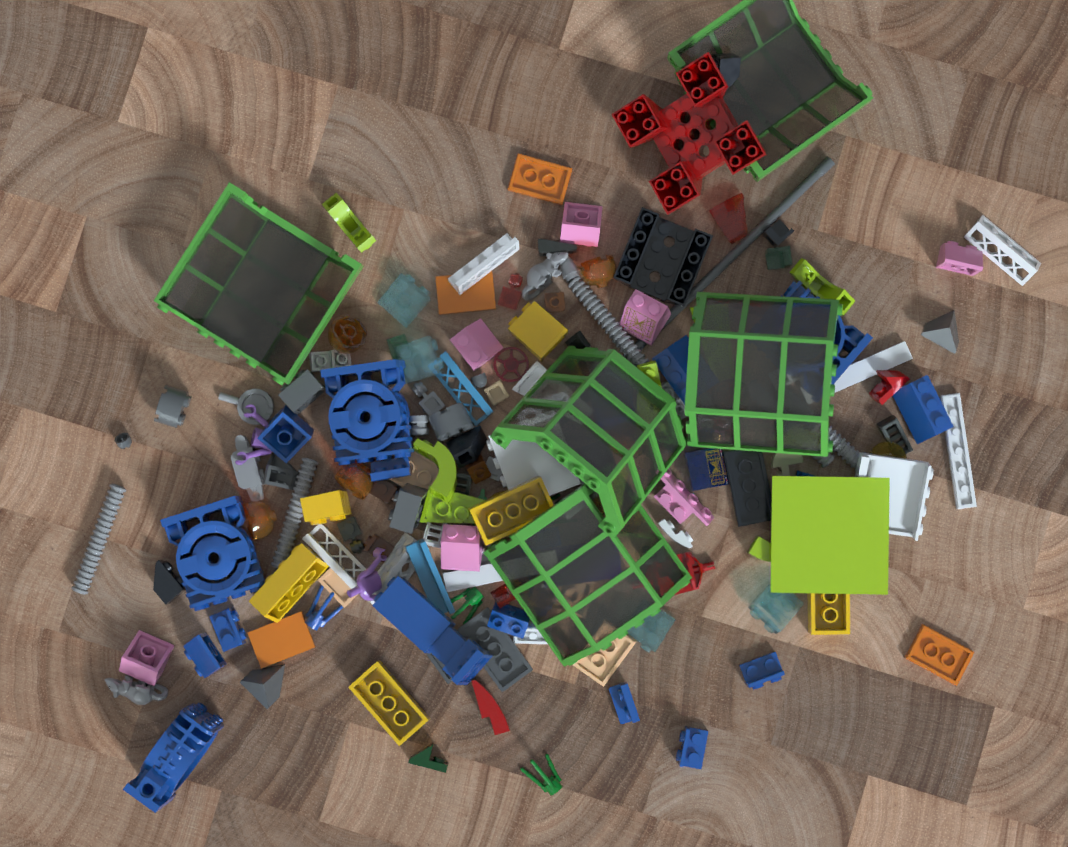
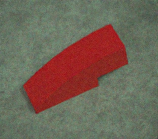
(490, 708)

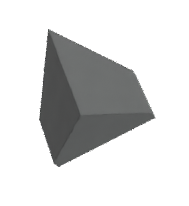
(943, 331)
(280, 473)
(265, 684)

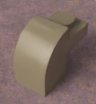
(783, 461)

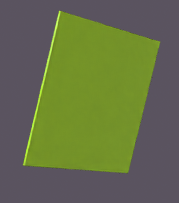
(830, 535)

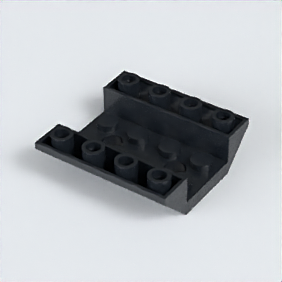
(675, 264)

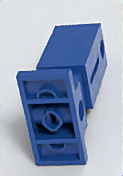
(431, 630)

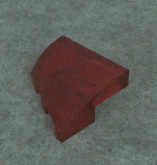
(731, 218)

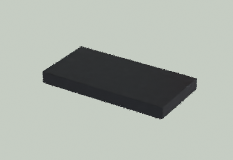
(748, 486)

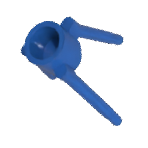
(315, 618)

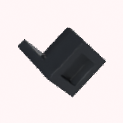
(777, 233)

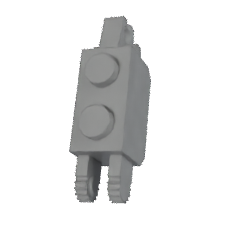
(249, 474)

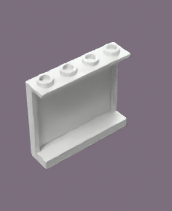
(528, 460)
(907, 489)

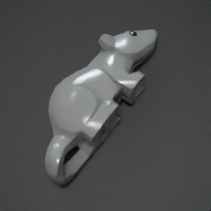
(540, 275)
(137, 692)

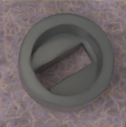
(480, 380)
(123, 440)

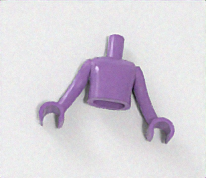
(255, 443)
(369, 579)

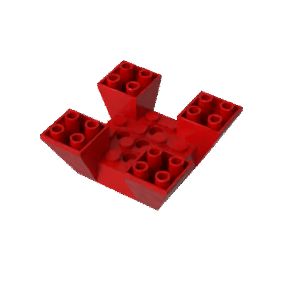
(727, 142)

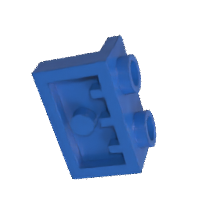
(390, 469)
(509, 620)
(228, 629)
(761, 670)
(624, 703)
(692, 747)

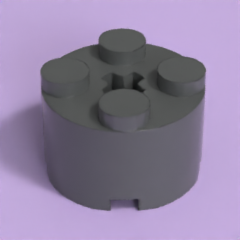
(172, 406)
(450, 422)

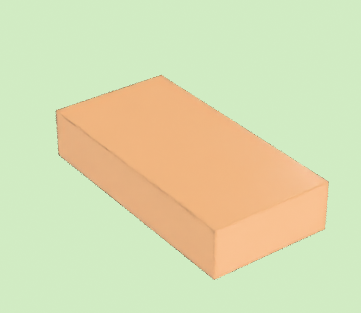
(335, 584)

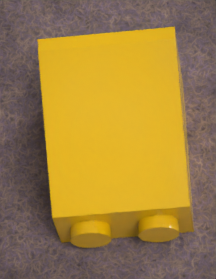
(537, 330)

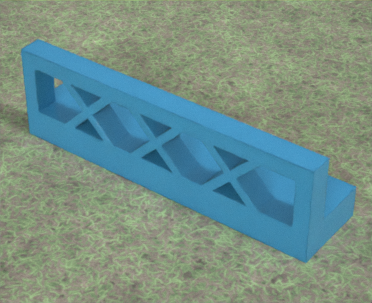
(467, 385)
(429, 575)

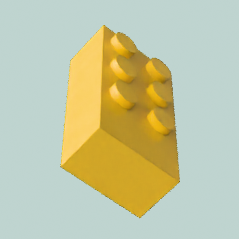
(326, 506)
(510, 510)
(288, 583)
(828, 614)
(389, 702)

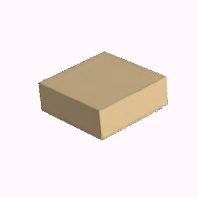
(496, 393)

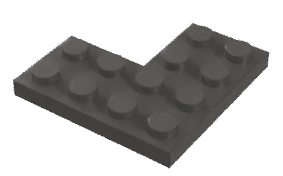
(507, 663)

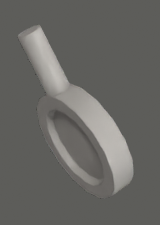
(257, 397)

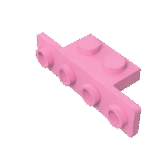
(680, 501)

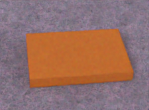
(540, 179)
(476, 298)
(281, 639)
(939, 655)

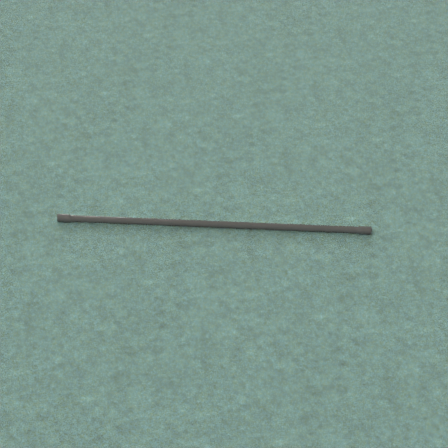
(818, 172)

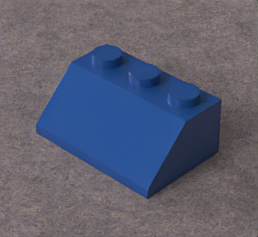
(673, 365)
(922, 409)

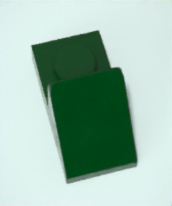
(423, 759)

